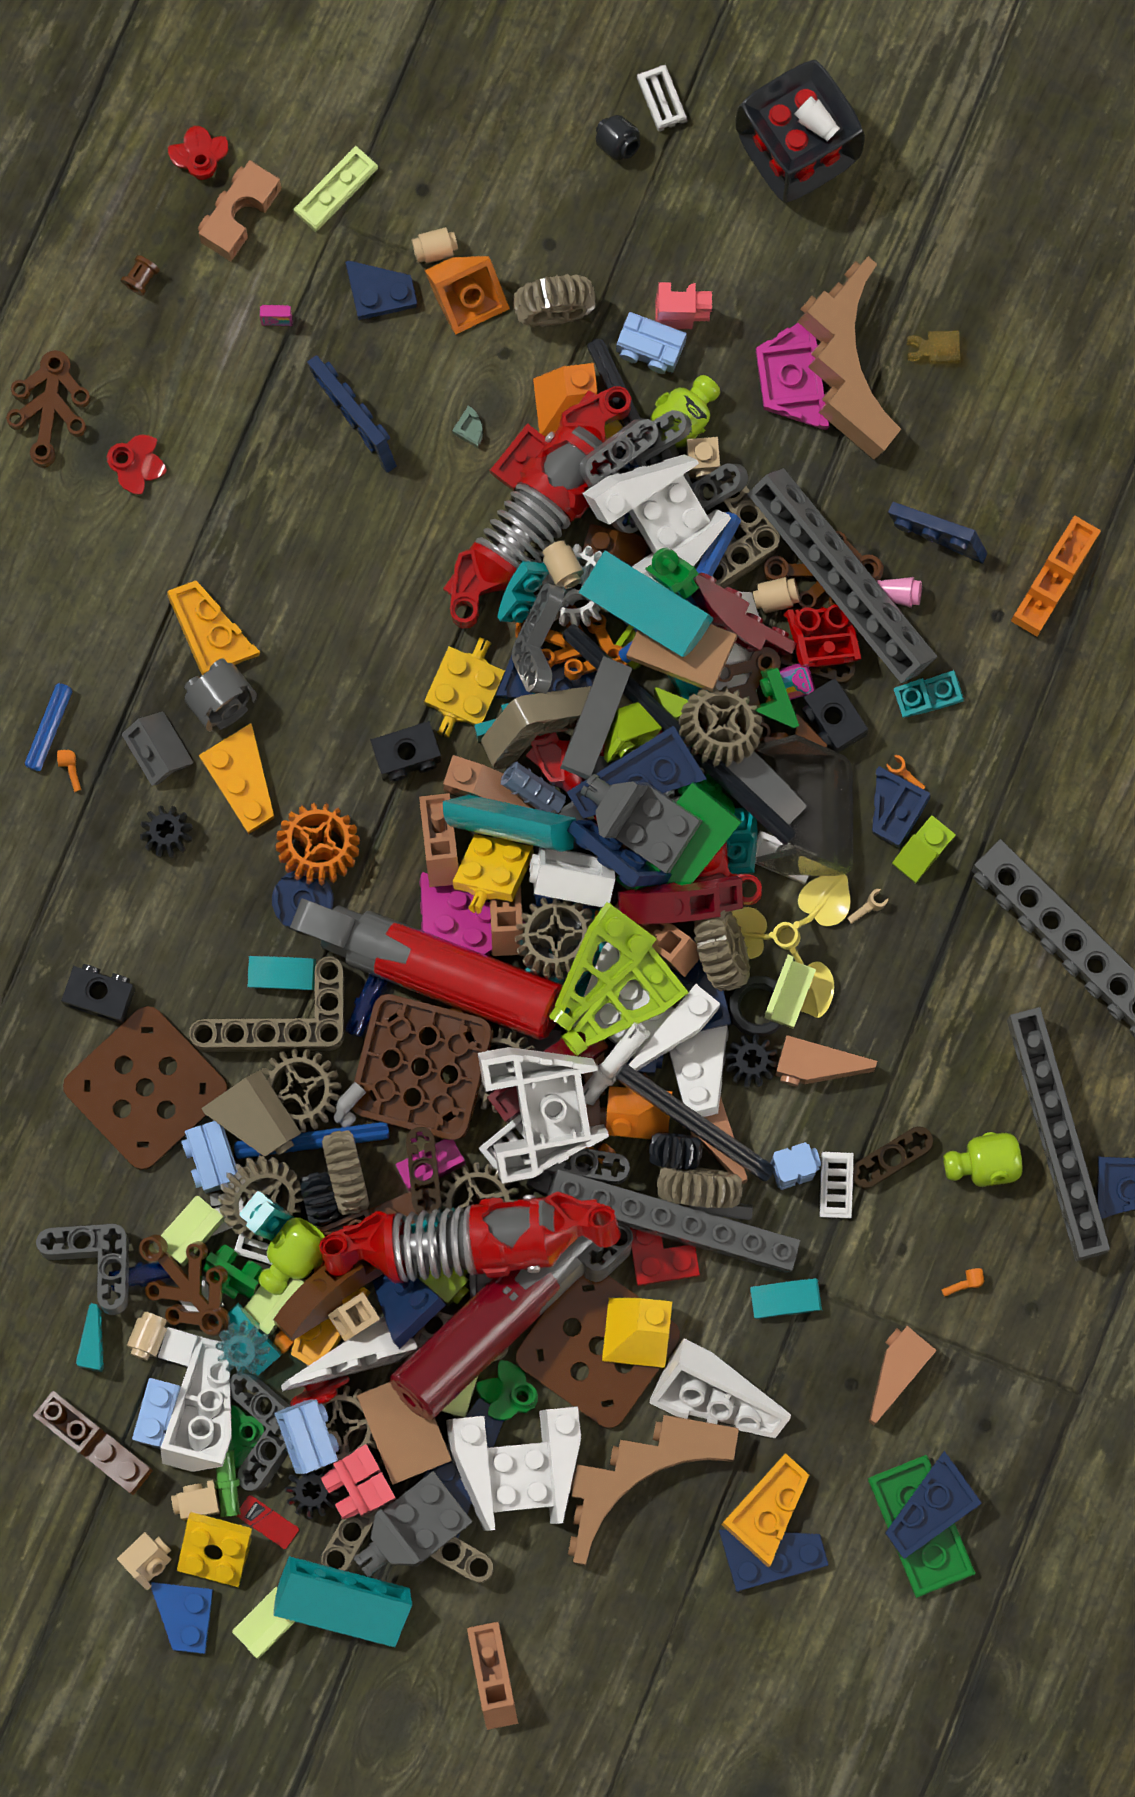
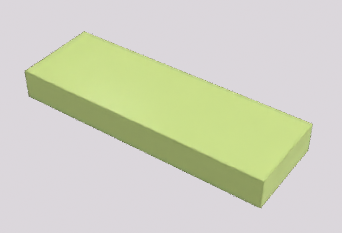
(335, 188)

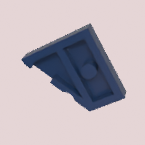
(379, 290)
(896, 807)

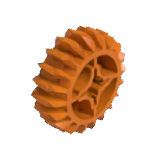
(298, 829)

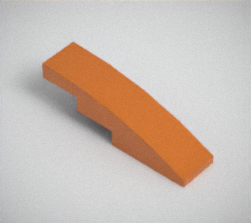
(1055, 575)

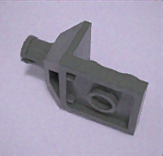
(642, 820)
(414, 1526)

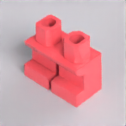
(682, 308)
(352, 1471)

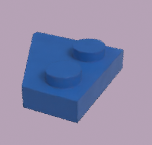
(184, 1615)

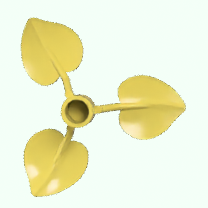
(823, 899)

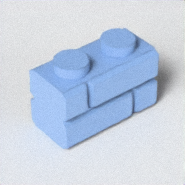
(650, 343)
(211, 1155)
(795, 1165)
(155, 1412)
(307, 1436)

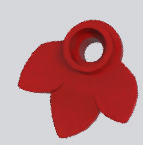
(199, 148)
(140, 465)
(320, 1391)

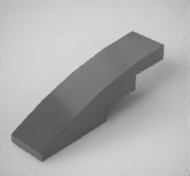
(596, 718)
(768, 786)

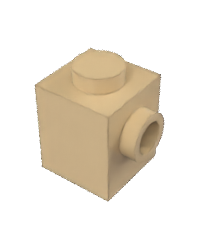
(707, 454)

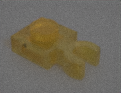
(941, 347)

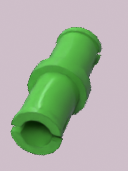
(227, 1487)

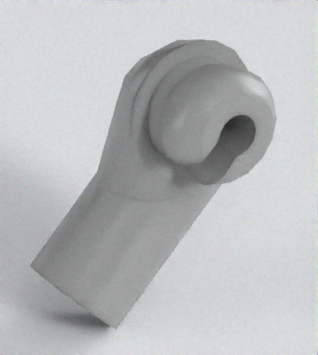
(346, 1103)

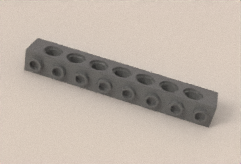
(842, 575)
(1048, 903)
(1058, 1134)
(683, 1223)

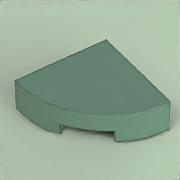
(469, 428)

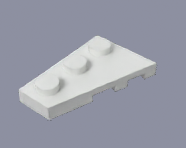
(699, 1069)

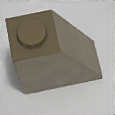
(254, 1115)

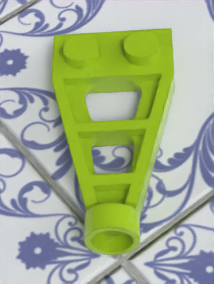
(621, 933)
(656, 980)

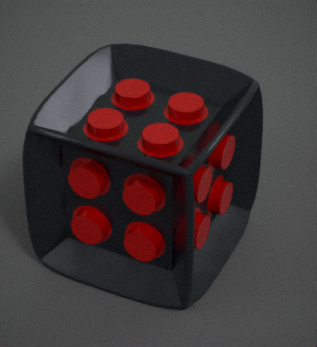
(785, 151)

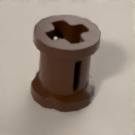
(140, 275)

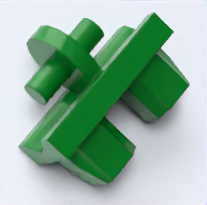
(673, 572)
(238, 1281)

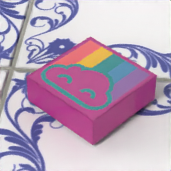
(276, 315)
(797, 680)

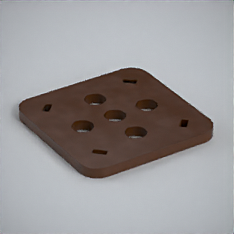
(449, 1049)
(110, 1087)
(564, 1351)

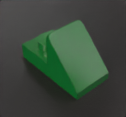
(780, 707)

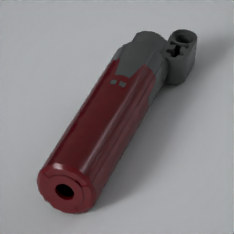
(493, 1322)

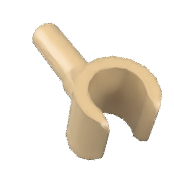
(867, 907)

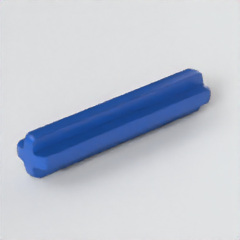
(48, 727)

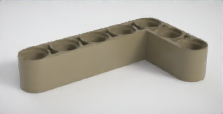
(748, 543)
(532, 716)
(282, 1027)
(352, 1548)

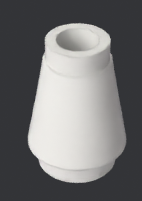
(816, 118)

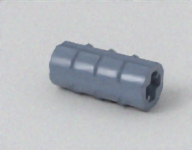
(532, 788)

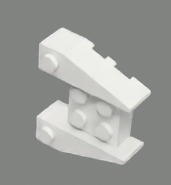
(660, 507)
(665, 1029)
(549, 1106)
(517, 1474)

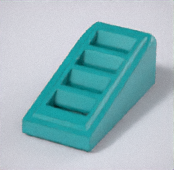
(91, 1346)

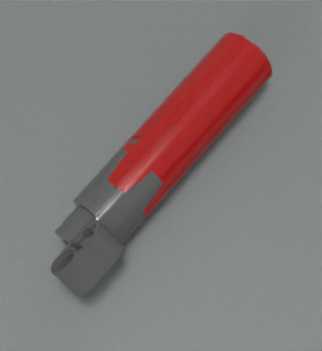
(434, 967)

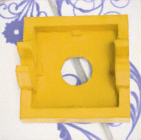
(229, 1537)

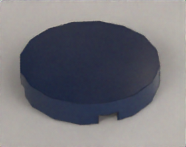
(289, 892)

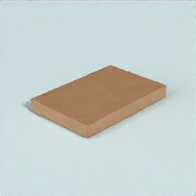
(700, 667)
(404, 1440)

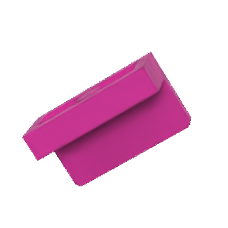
(448, 1160)

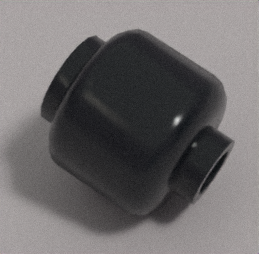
(617, 137)

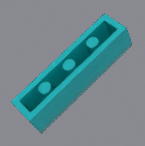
(645, 605)
(509, 822)
(342, 1601)

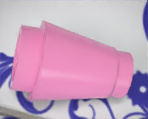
(903, 590)

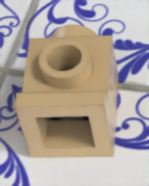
(353, 1316)
(196, 1500)
(145, 1559)

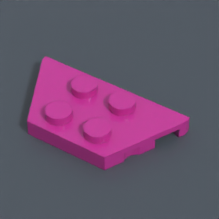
(785, 379)
(448, 916)

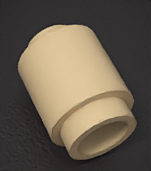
(434, 245)
(562, 564)
(776, 595)
(147, 1336)

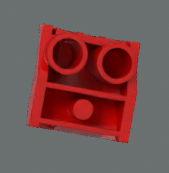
(823, 636)

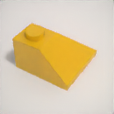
(637, 1331)

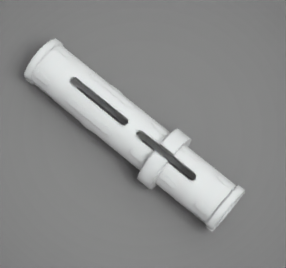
(618, 1056)

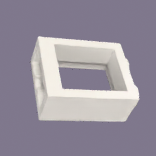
(571, 877)

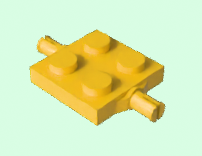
(464, 687)
(492, 870)

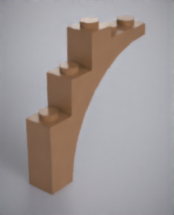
(849, 400)
(679, 1443)

